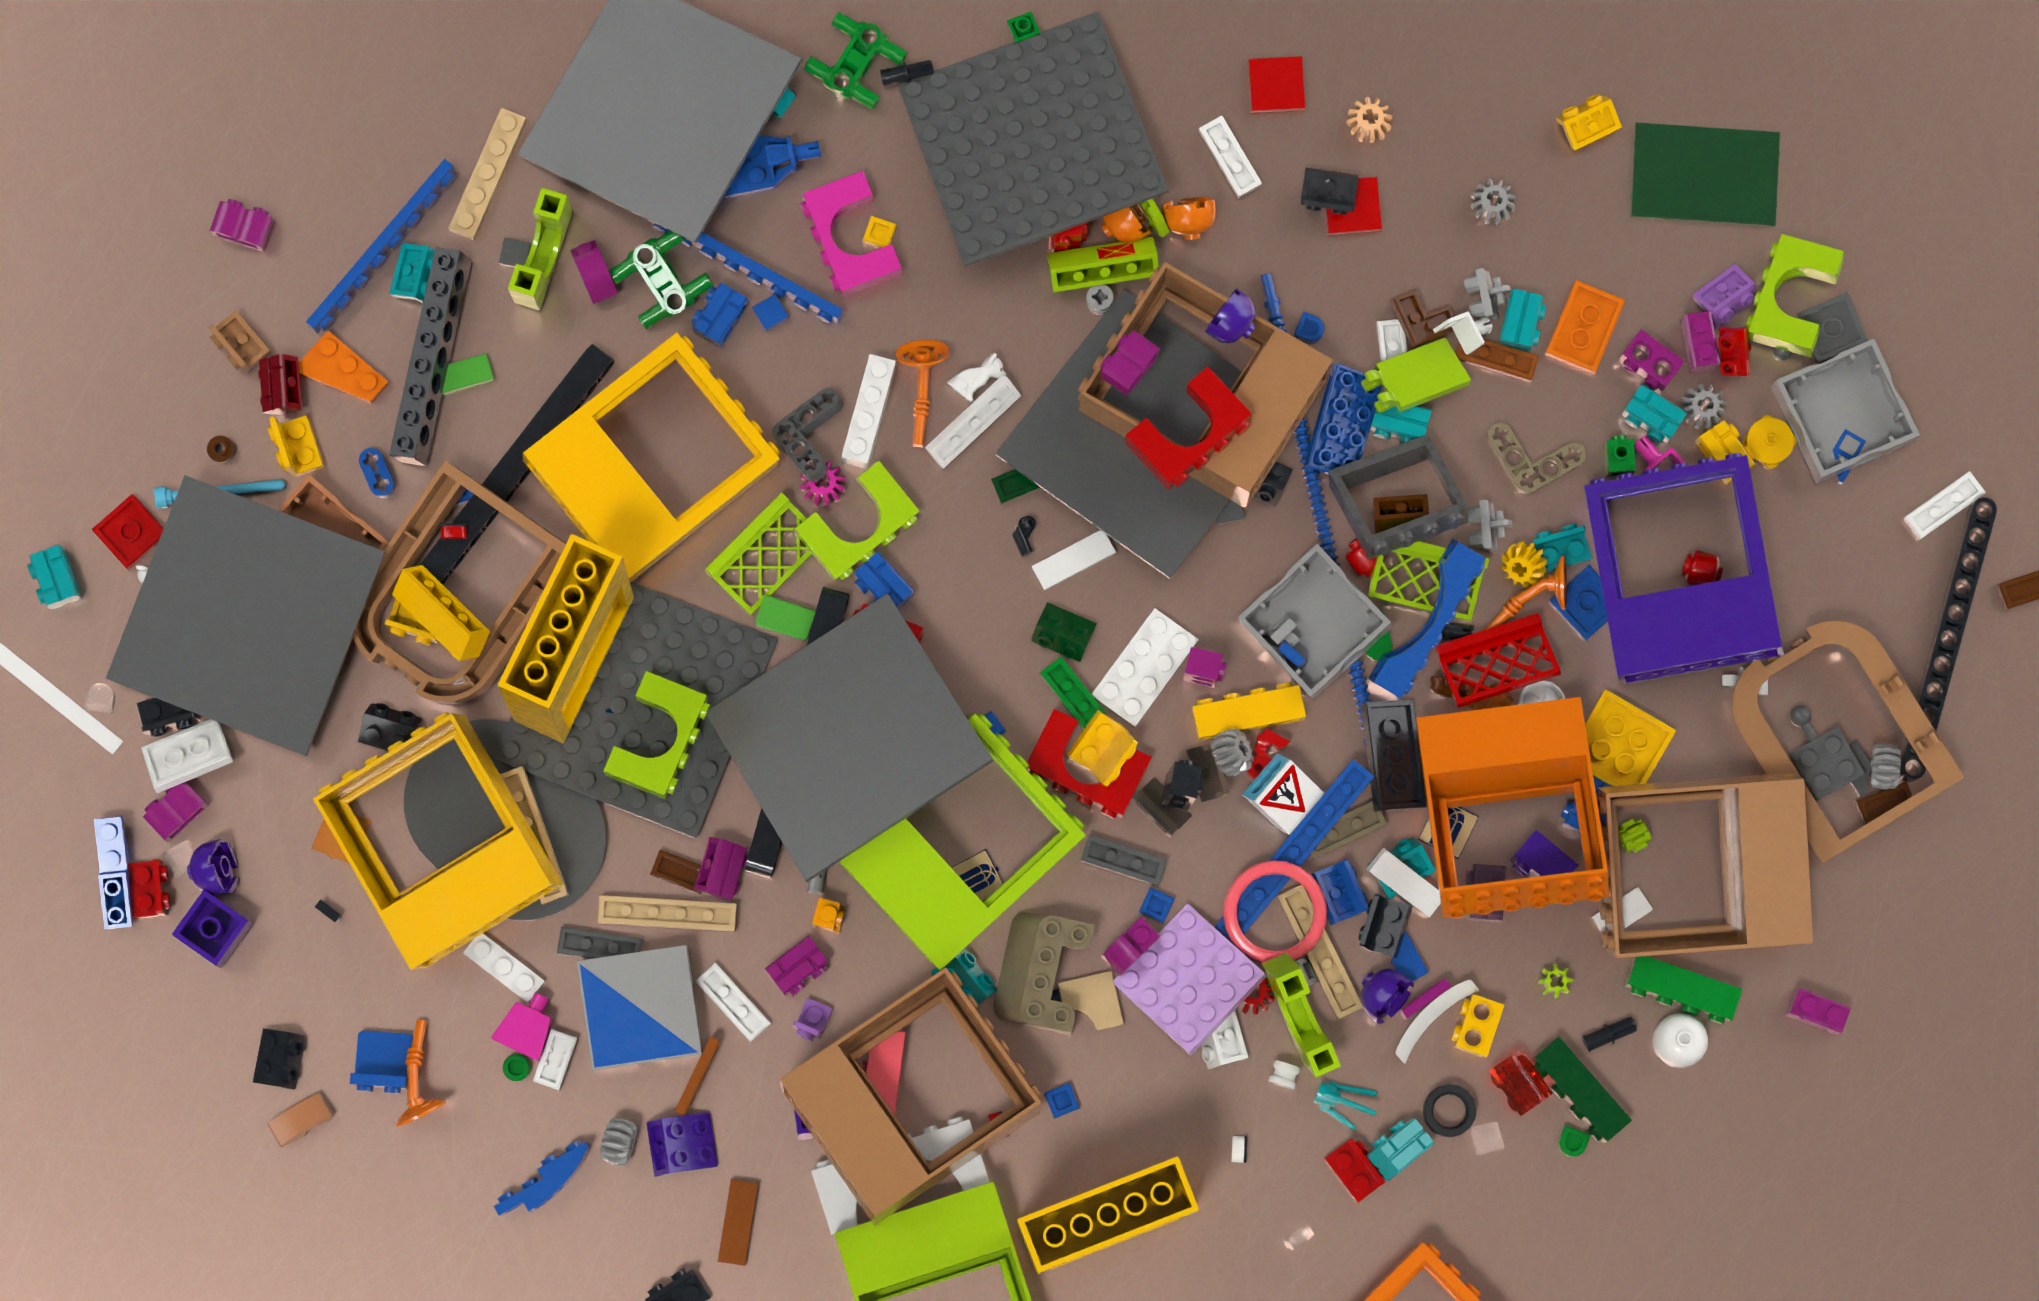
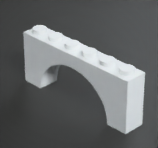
(840, 1203)

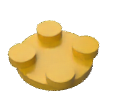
(1770, 441)

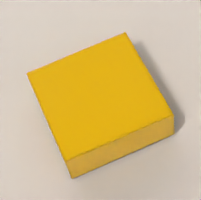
(879, 232)

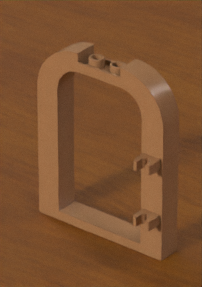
(404, 552)
(1893, 693)

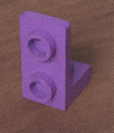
(812, 1020)

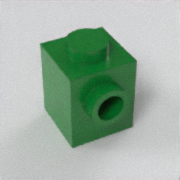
(1619, 456)

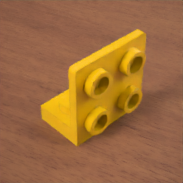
(296, 445)
(1103, 747)

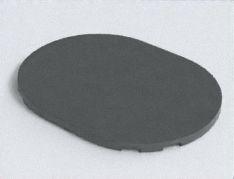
(452, 815)

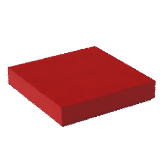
(1276, 84)
(1365, 215)
(129, 531)

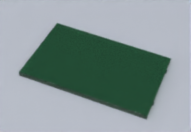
(1705, 174)

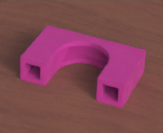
(849, 271)

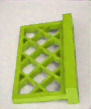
(746, 539)
(1424, 552)

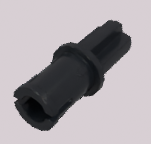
(906, 72)
(1609, 1034)

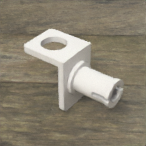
(1467, 331)

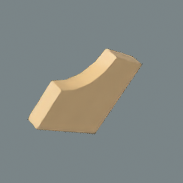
(1095, 998)

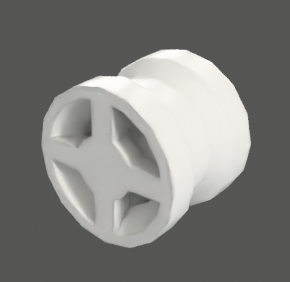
(1284, 1074)

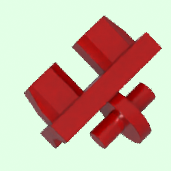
(1734, 351)

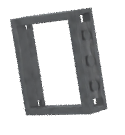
(1386, 463)

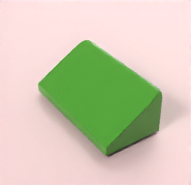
(785, 617)

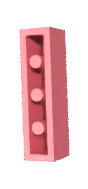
(885, 1067)

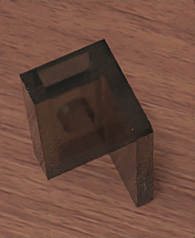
(1214, 782)
(1149, 801)

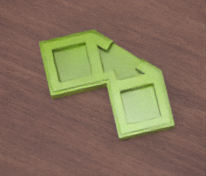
(1155, 217)

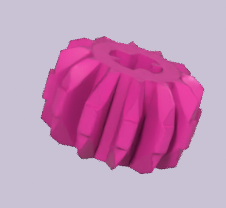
(822, 492)

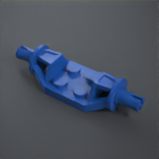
(757, 169)

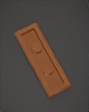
(1501, 359)
(697, 1076)
(738, 1222)

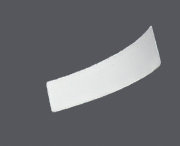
(1430, 1013)

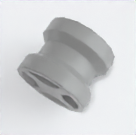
(1098, 304)

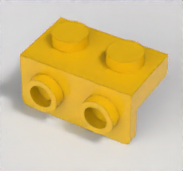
(403, 622)

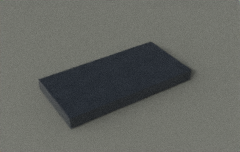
(1393, 755)

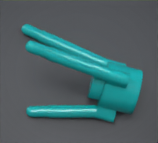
(1329, 1096)

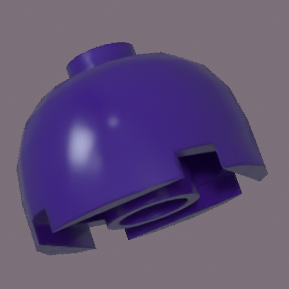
(1233, 319)
(213, 867)
(1384, 993)

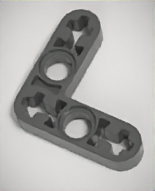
(798, 430)

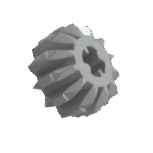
(1483, 200)
(1712, 414)
(1232, 752)
(1885, 766)
(618, 1141)

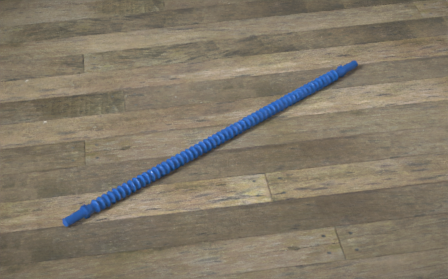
(1272, 305)

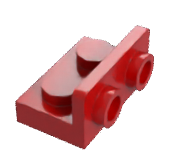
(148, 889)
(1355, 1169)

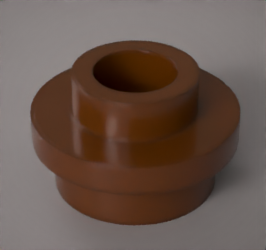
(226, 454)

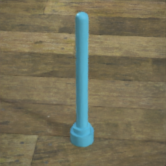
(166, 496)

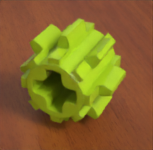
(1634, 835)
(1563, 981)

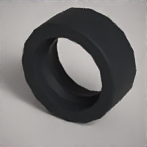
(1466, 1098)

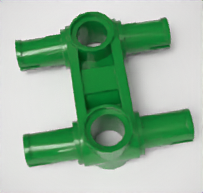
(855, 60)
(661, 278)

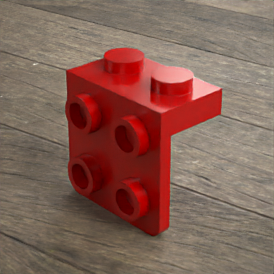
(1068, 239)

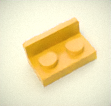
(1589, 121)

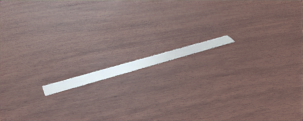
(59, 700)

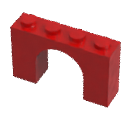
(1174, 462)
(1049, 765)

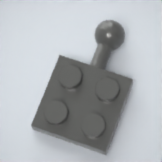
(1838, 328)
(1826, 760)

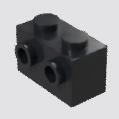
(1182, 785)

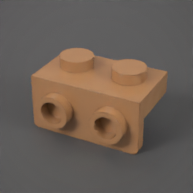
(240, 342)

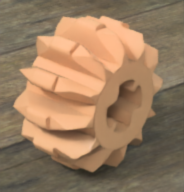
(1362, 126)

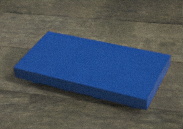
(1342, 420)

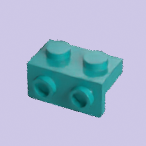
(973, 978)

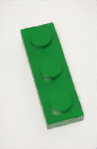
(1071, 691)

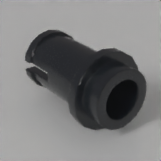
(1456, 630)

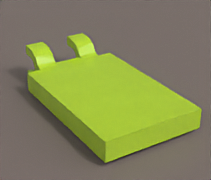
(1417, 376)

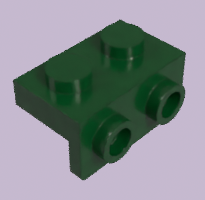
(1063, 632)

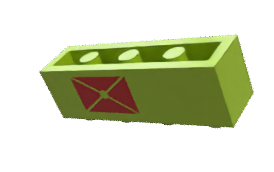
(1102, 264)

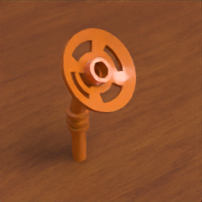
(921, 351)
(1554, 582)
(416, 1104)

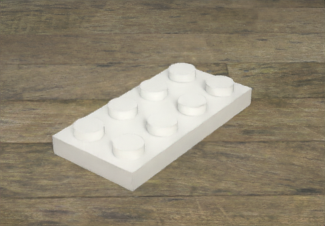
(1144, 668)

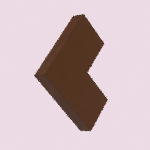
(1418, 323)

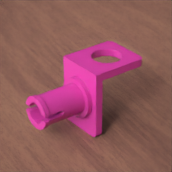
(1653, 455)

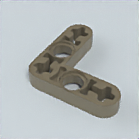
(1525, 467)

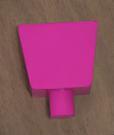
(526, 1028)

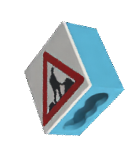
(1283, 793)

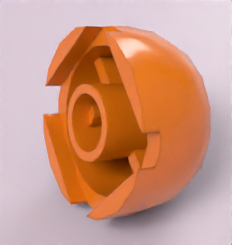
(1190, 216)
(1126, 225)

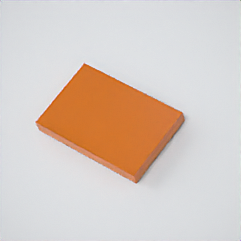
(1585, 327)

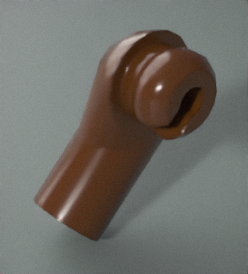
(1440, 688)

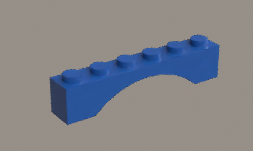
(1398, 667)

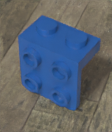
(381, 1061)

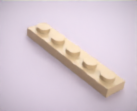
(487, 174)
(521, 790)
(667, 913)
(1323, 956)

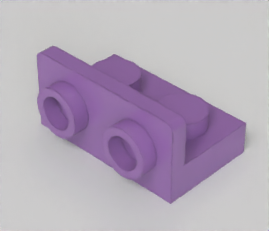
(1726, 295)

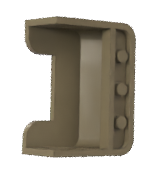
(1031, 970)

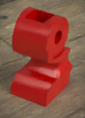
(1261, 760)

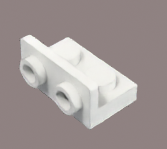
(1224, 1044)

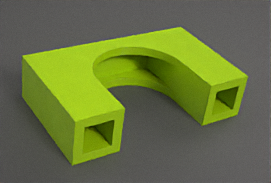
(1791, 259)
(531, 281)
(893, 510)
(659, 773)
(1290, 992)

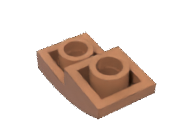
(299, 1119)

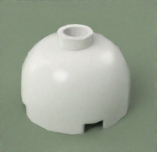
(1680, 1040)

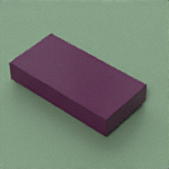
(1425, 998)

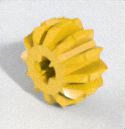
(1524, 564)

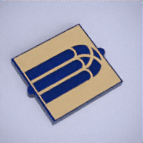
(1461, 827)
(979, 875)

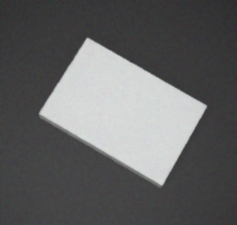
(186, 755)

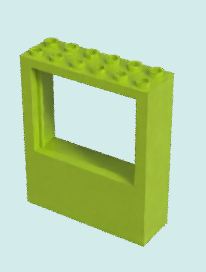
(927, 894)
(931, 1246)

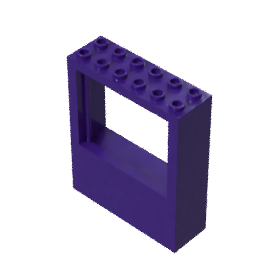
(1694, 624)

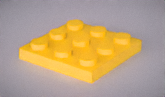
(1624, 741)

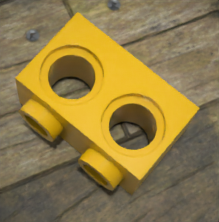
(1484, 1028)

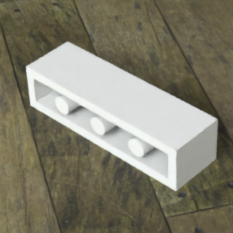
(869, 411)

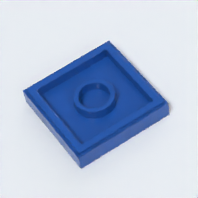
(1585, 603)

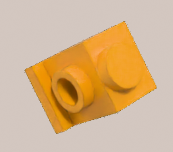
(829, 915)

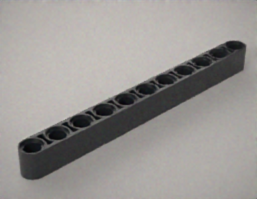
(511, 469)
(1946, 625)
(766, 842)

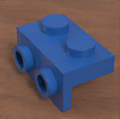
(1341, 891)

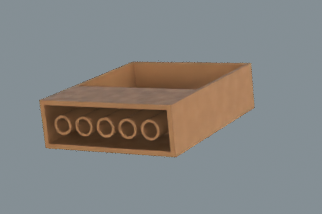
(1273, 386)
(1760, 858)
(861, 1130)

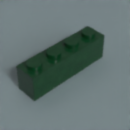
(1581, 1090)

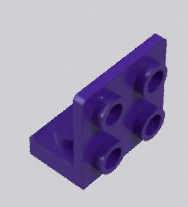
(681, 1144)

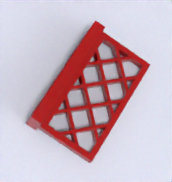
(1484, 644)

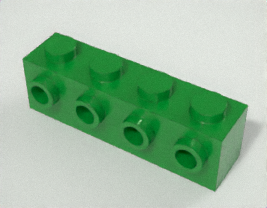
(1683, 988)

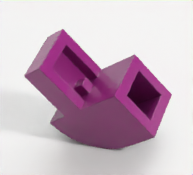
(593, 271)
(1130, 946)

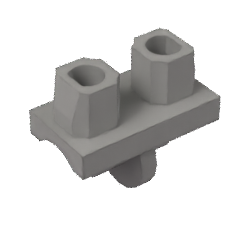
(1482, 283)
(1485, 515)

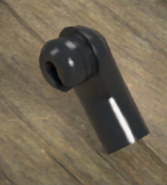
(1022, 533)

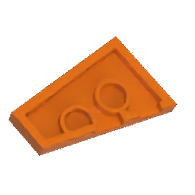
(339, 367)

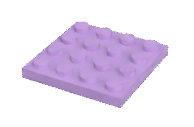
(1190, 979)

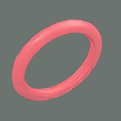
(1280, 868)

